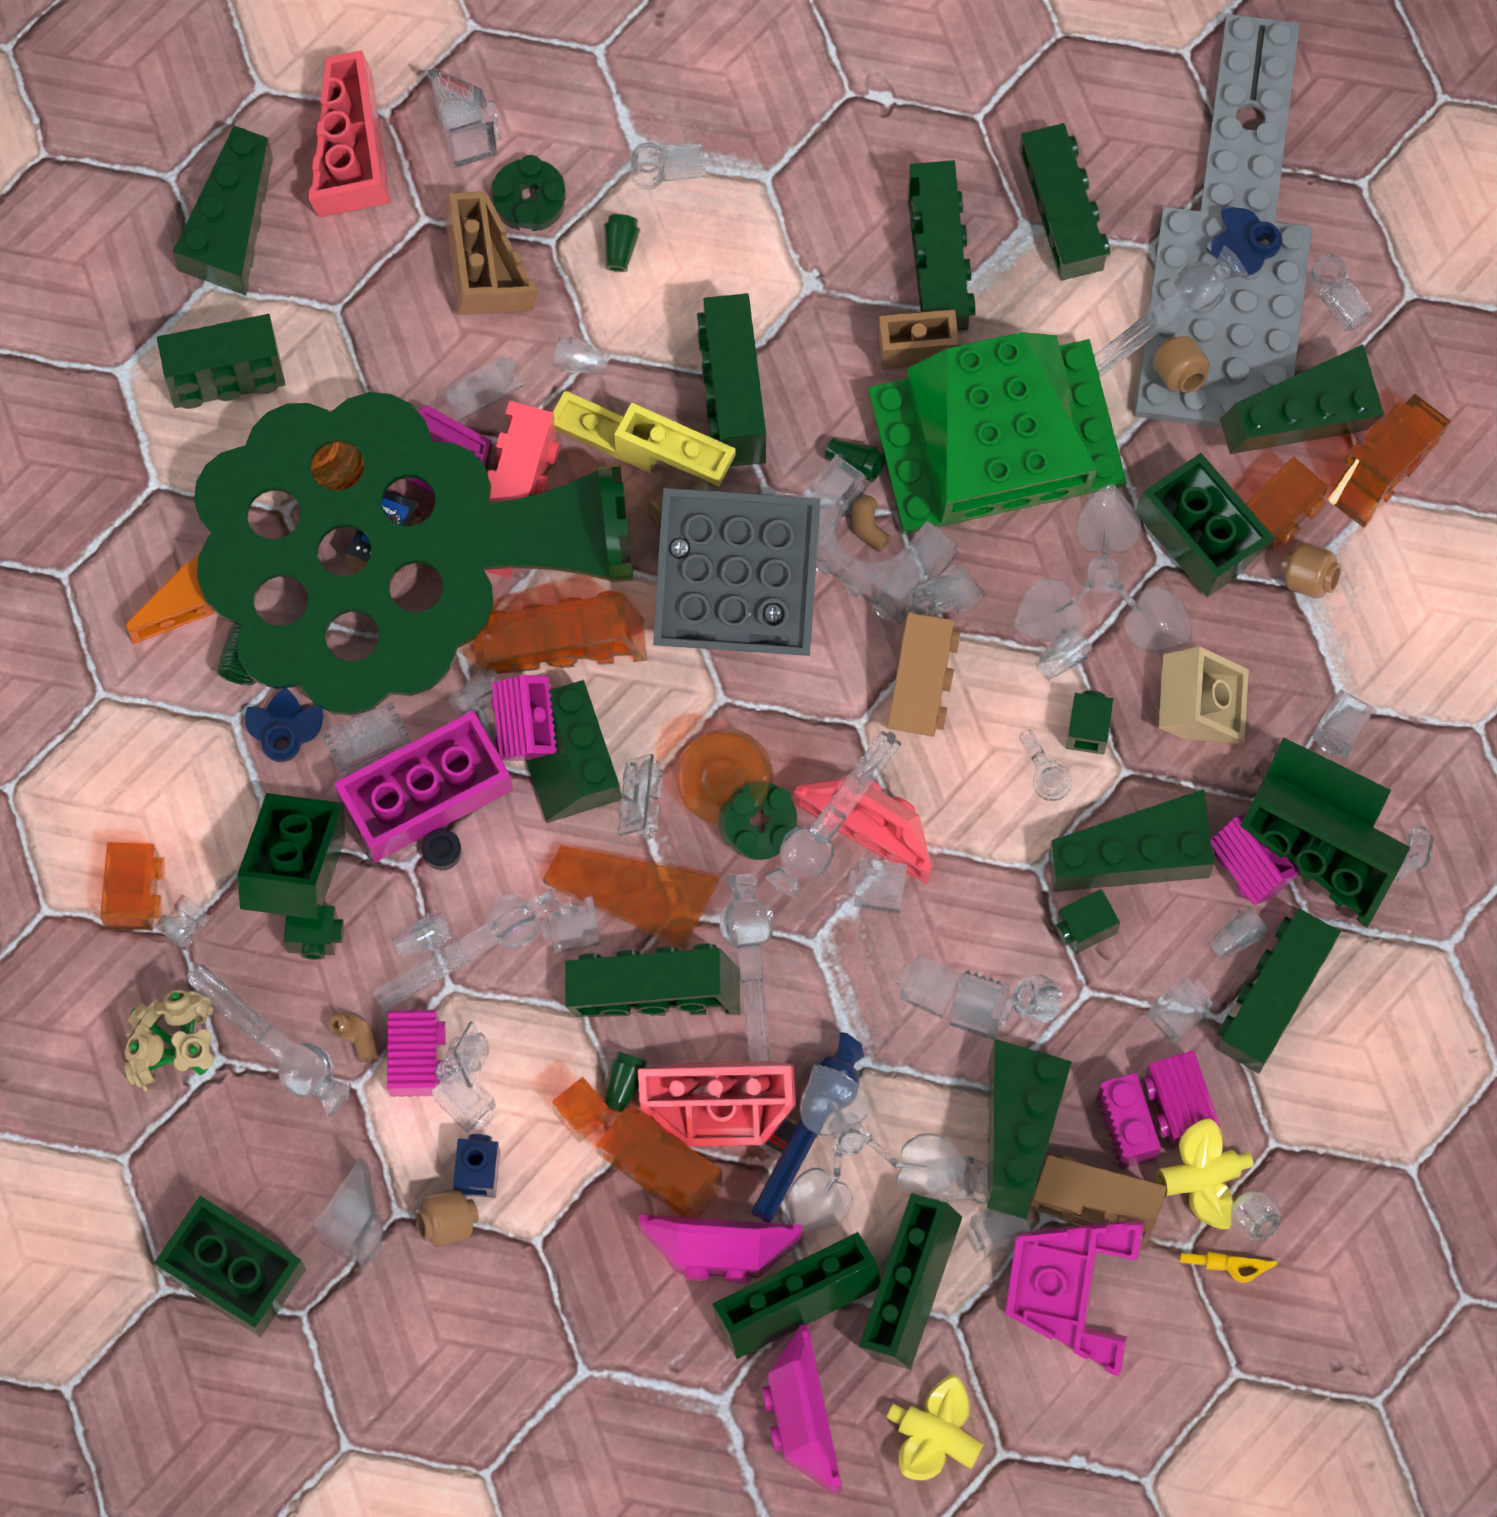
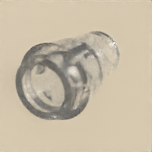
(579, 357)
(1064, 653)
(475, 693)
(1238, 933)
(423, 936)

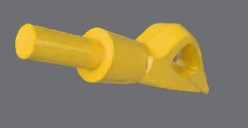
(1219, 1261)

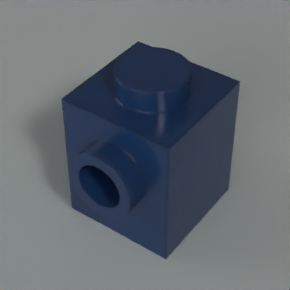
(477, 1166)

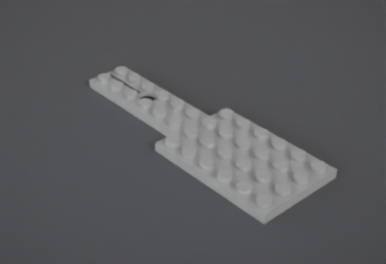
(1257, 325)

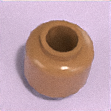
(1181, 364)
(1311, 570)
(446, 1218)

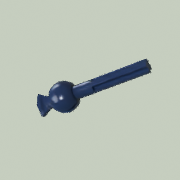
(802, 1138)

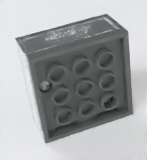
(736, 571)

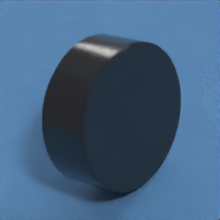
(441, 849)

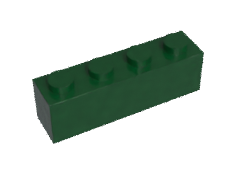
(1063, 201)
(1278, 990)
(910, 1281)
(797, 1295)

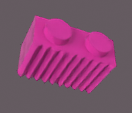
(523, 718)
(1254, 866)
(413, 1052)
(1179, 1095)
(1128, 1121)

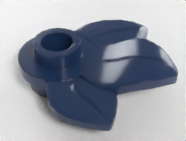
(1241, 235)
(284, 721)

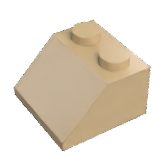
(1203, 696)

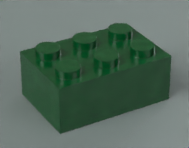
(221, 361)
(291, 856)
(230, 1266)

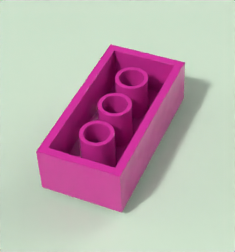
(423, 786)

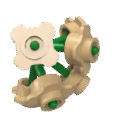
(184, 1048)

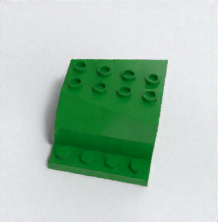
(995, 430)

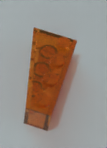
(562, 634)

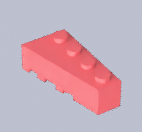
(349, 149)
(523, 457)

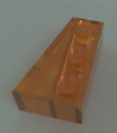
(1387, 457)
(661, 1164)

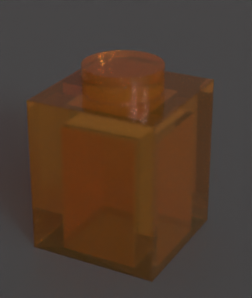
(580, 1109)

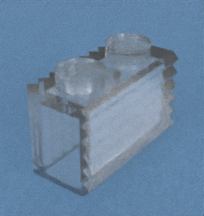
(365, 739)
(981, 1005)

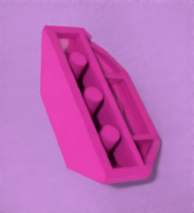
(719, 1246)
(801, 1413)

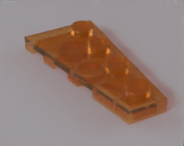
(640, 893)

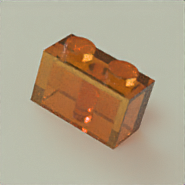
(1288, 500)
(131, 886)

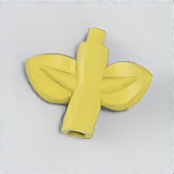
(1205, 1173)
(936, 1431)

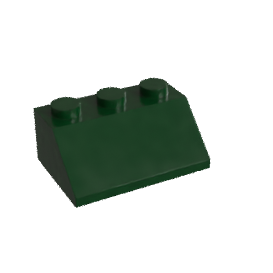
(1203, 524)
(581, 769)
(1329, 781)

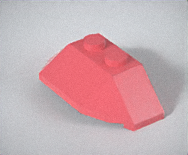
(876, 822)
(719, 1100)

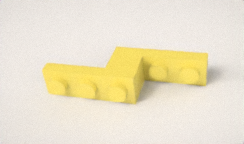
(643, 438)

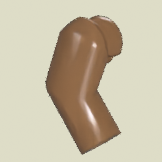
(864, 522)
(355, 1031)

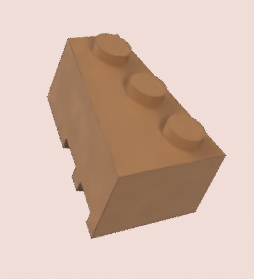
(483, 262)
(923, 675)
(1095, 1195)

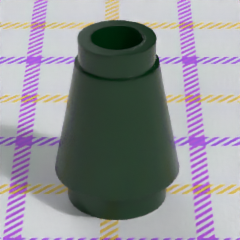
(620, 240)
(860, 456)
(622, 1081)

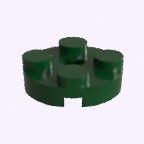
(531, 174)
(744, 837)

